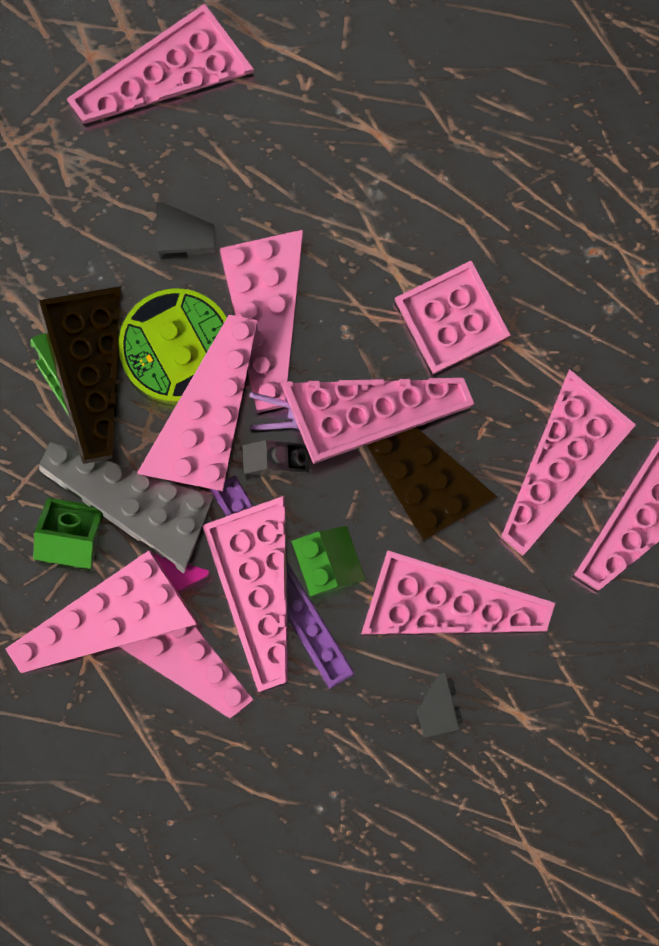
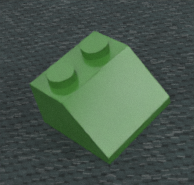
(67, 533)
(328, 561)

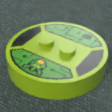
(167, 341)

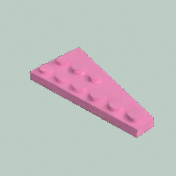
(264, 288)
(202, 427)
(572, 448)
(436, 600)
(119, 611)

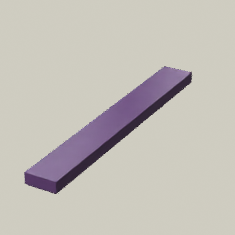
(300, 609)

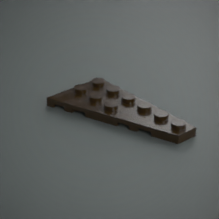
(85, 356)
(428, 481)

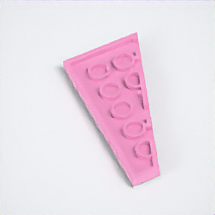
(176, 62)
(360, 412)
(629, 531)
(253, 573)
(194, 666)

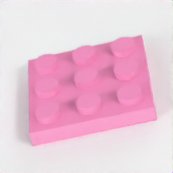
(452, 317)

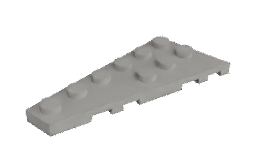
(143, 506)

